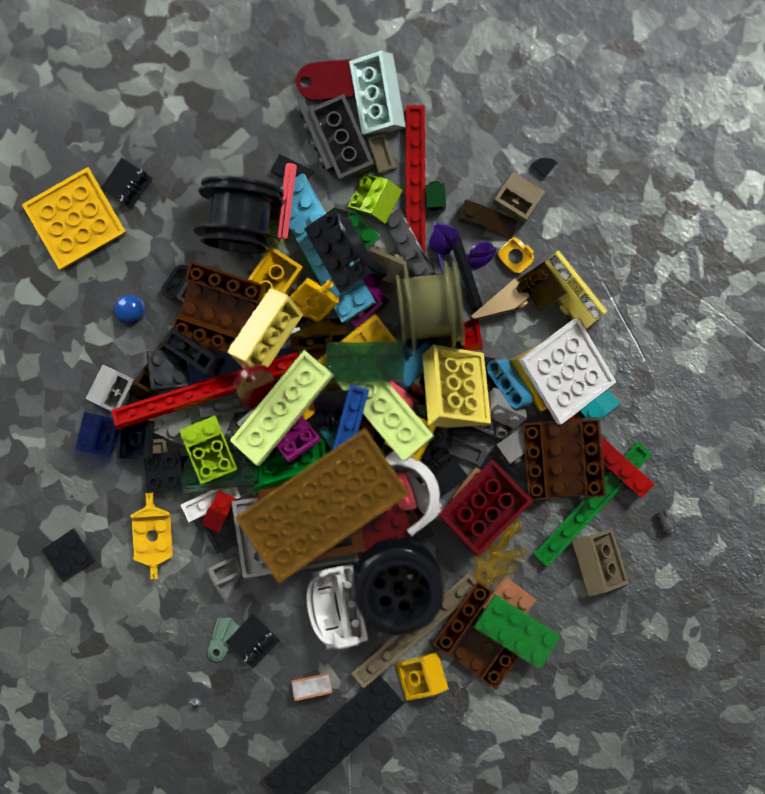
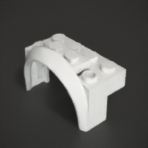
(426, 494)
(323, 609)

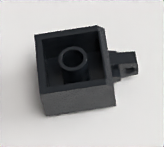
(442, 435)

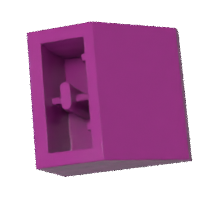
(297, 440)

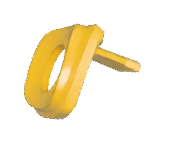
(515, 243)

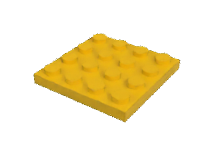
(74, 218)

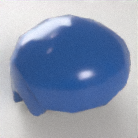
(129, 308)

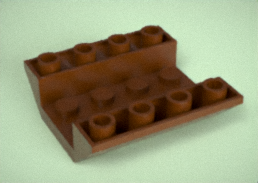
(217, 306)
(564, 458)
(472, 647)

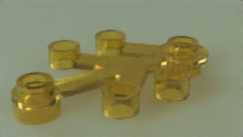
(498, 555)

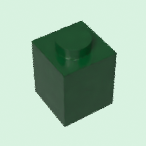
(435, 196)

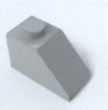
(513, 447)

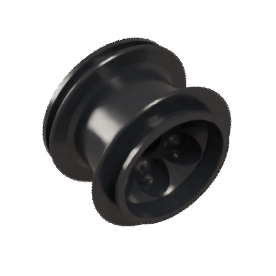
(239, 214)
(390, 616)

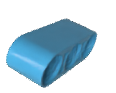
(414, 362)
(511, 390)

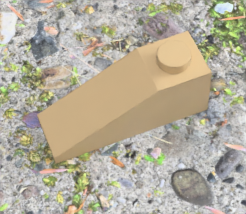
(504, 301)

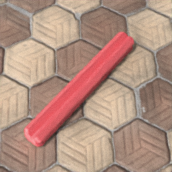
(285, 210)

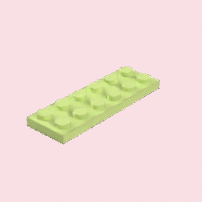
(281, 408)
(393, 418)

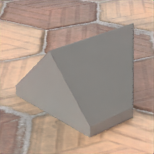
(225, 576)

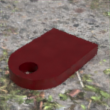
(327, 79)
(253, 385)

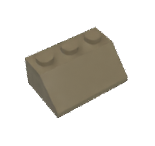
(600, 562)

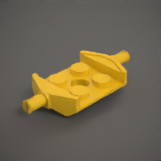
(143, 522)

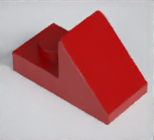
(472, 336)
(218, 511)

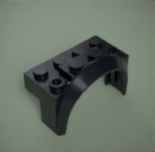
(339, 246)

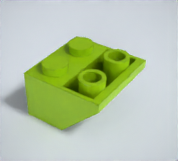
(375, 198)

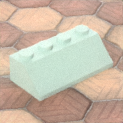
(377, 93)

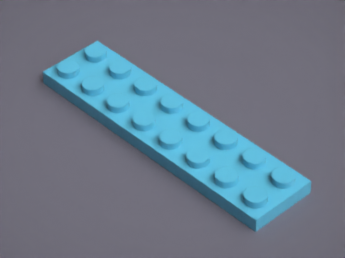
(304, 211)

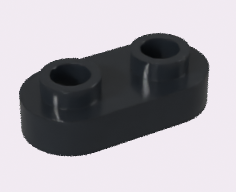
(174, 281)

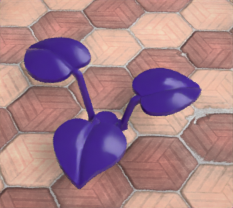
(446, 236)

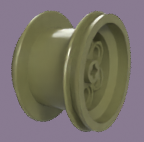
(431, 306)

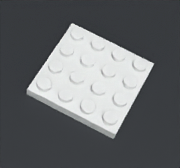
(567, 371)

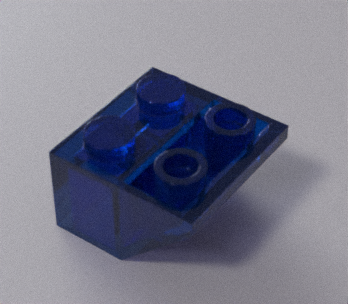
(97, 435)

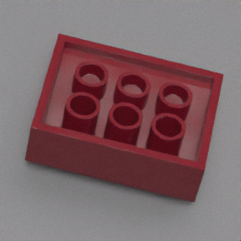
(484, 508)

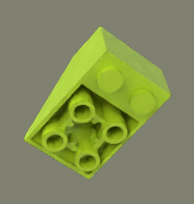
(208, 449)

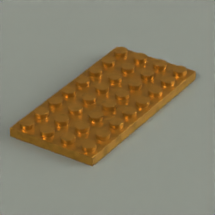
(322, 505)

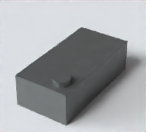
(342, 138)

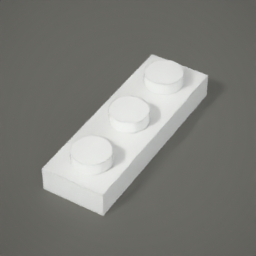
(198, 506)

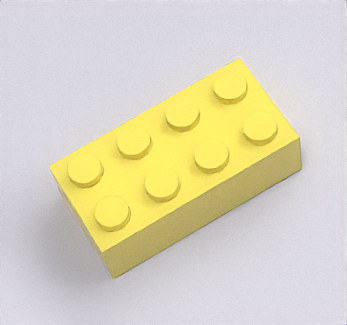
(266, 330)

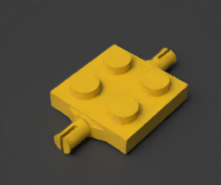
(314, 300)

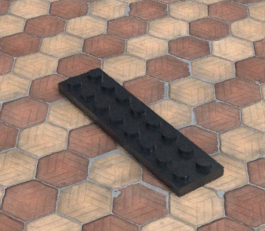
(335, 739)

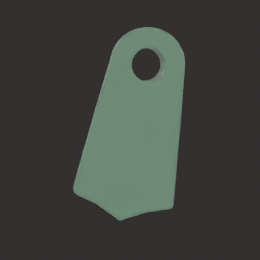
(223, 630)

